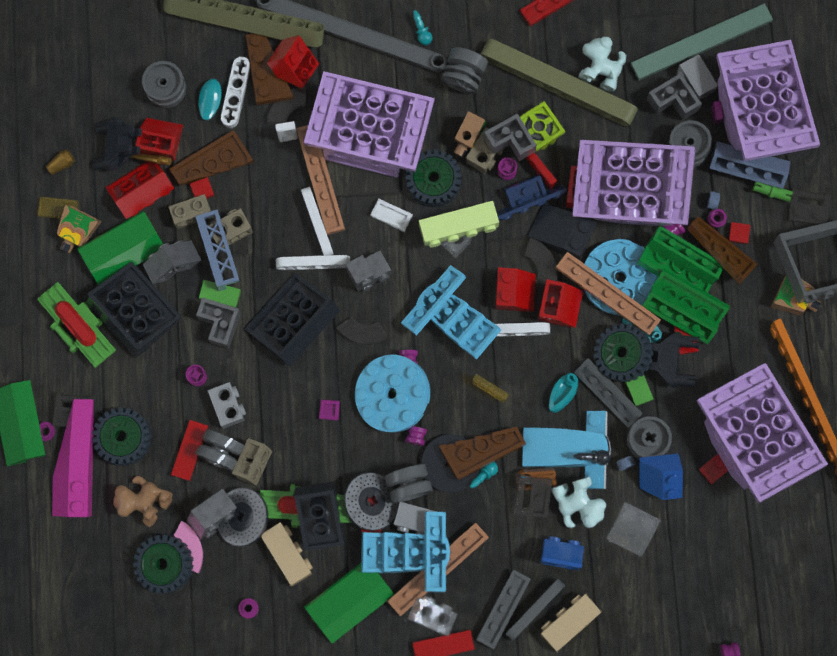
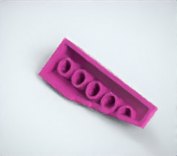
(75, 464)

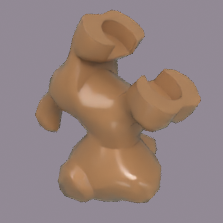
(127, 501)

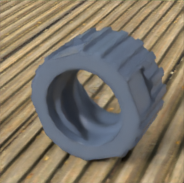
(713, 200)
(626, 463)

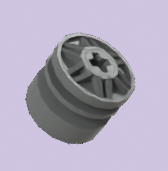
(464, 70)

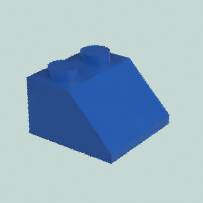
(661, 476)
(562, 554)

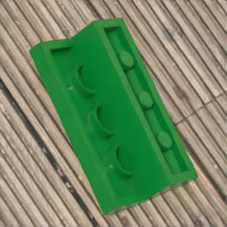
(118, 247)
(680, 258)
(685, 305)
(19, 424)
(348, 602)

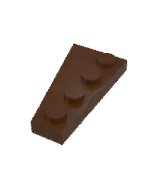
(267, 85)
(214, 159)
(727, 254)
(474, 454)

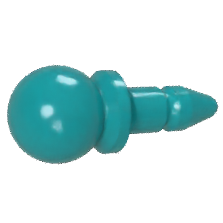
(424, 36)
(485, 473)

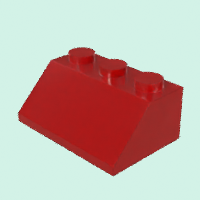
(139, 188)

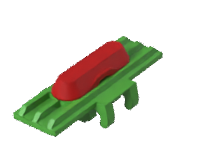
(79, 321)
(283, 506)

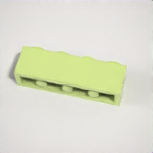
(458, 224)

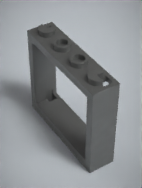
(799, 236)

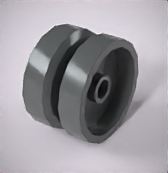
(164, 84)
(693, 133)
(653, 428)
(218, 452)
(409, 483)

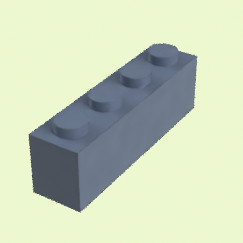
(763, 170)

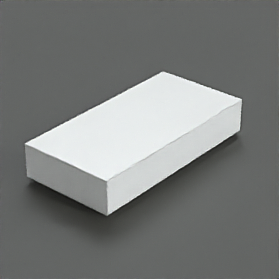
(286, 131)
(391, 215)

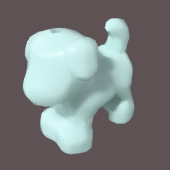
(598, 52)
(590, 510)

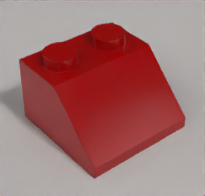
(515, 290)

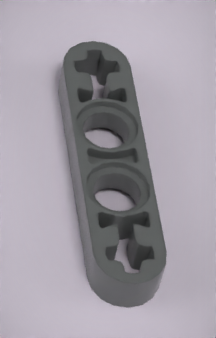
(537, 607)

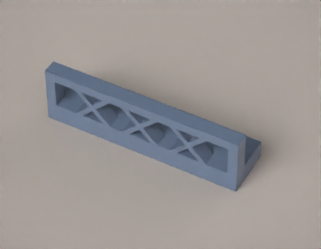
(212, 255)

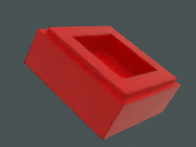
(202, 187)
(739, 233)

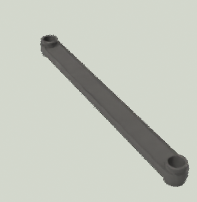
(359, 34)

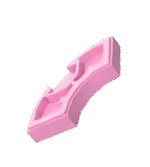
(189, 537)

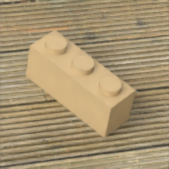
(287, 553)
(569, 622)

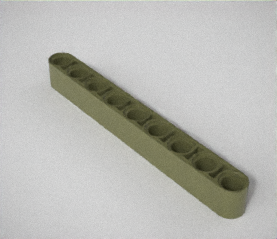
(247, 19)
(559, 82)

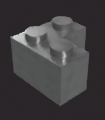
(675, 93)
(511, 133)
(170, 260)
(368, 271)
(223, 319)
(207, 516)

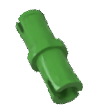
(772, 191)

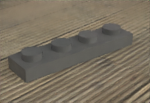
(608, 393)
(503, 609)

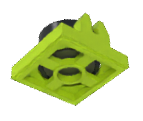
(541, 126)

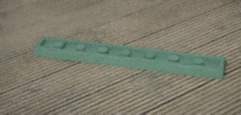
(701, 42)

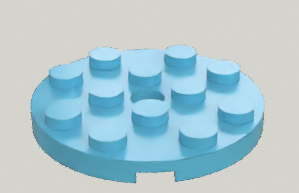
(620, 257)
(410, 399)

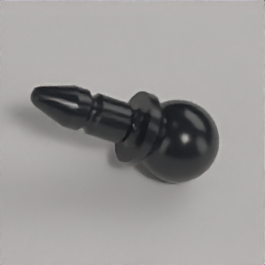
(600, 457)

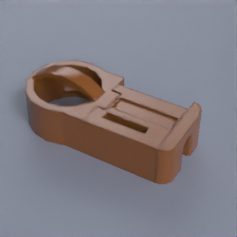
(542, 472)

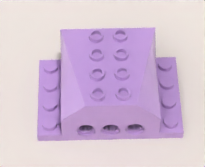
(765, 101)
(368, 124)
(634, 183)
(759, 434)

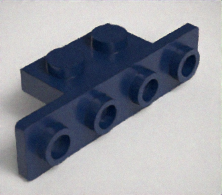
(527, 194)

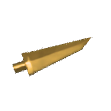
(153, 158)

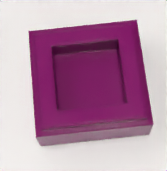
(717, 113)
(329, 410)

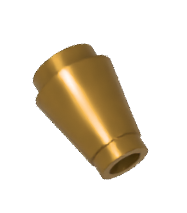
(60, 162)

